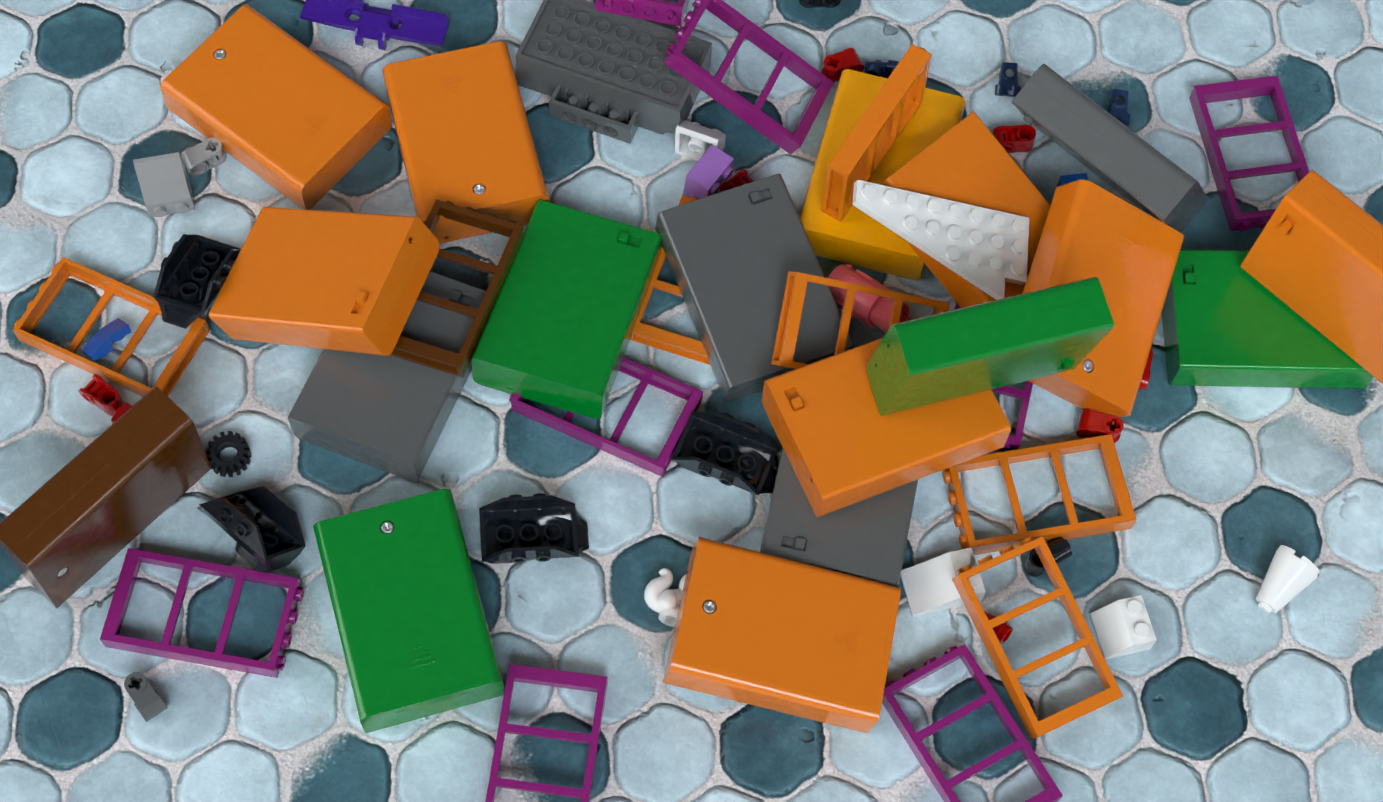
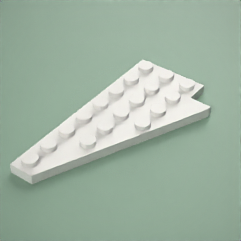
(968, 239)

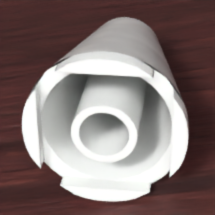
(1285, 579)

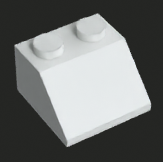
(694, 140)
(1123, 627)

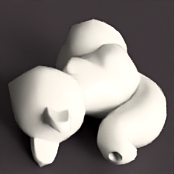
(662, 599)

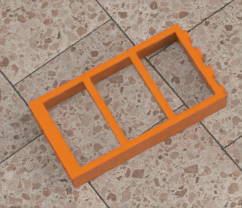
(876, 131)
(49, 290)
(793, 306)
(661, 338)
(1126, 515)
(1008, 676)

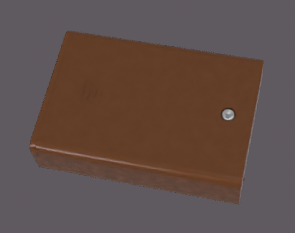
(104, 497)

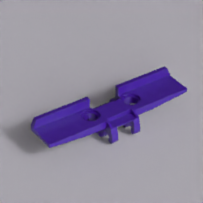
(379, 23)

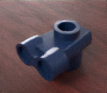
(880, 68)
(1008, 85)
(1119, 111)

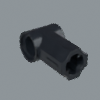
(1060, 550)

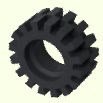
(220, 444)

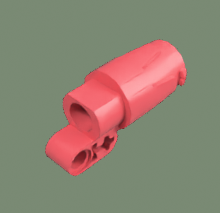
(867, 308)

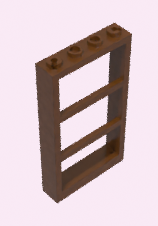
(444, 359)

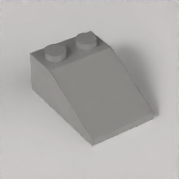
(164, 184)

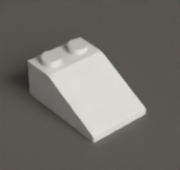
(930, 583)

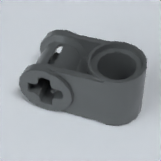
(146, 698)

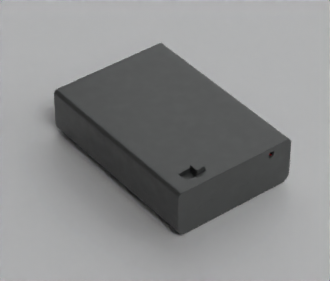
(1110, 149)
(733, 272)
(386, 406)
(855, 540)

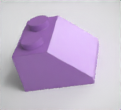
(708, 173)

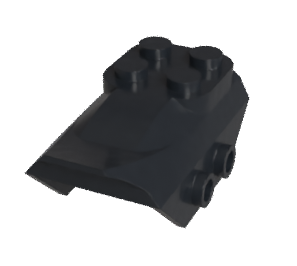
(192, 277)
(728, 451)
(261, 525)
(531, 528)

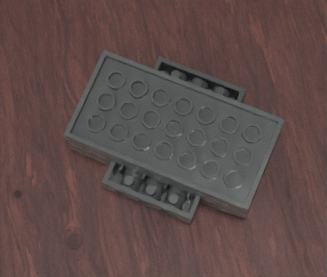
(607, 69)

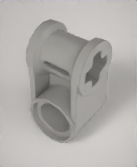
(203, 157)

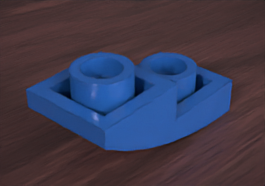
(100, 343)

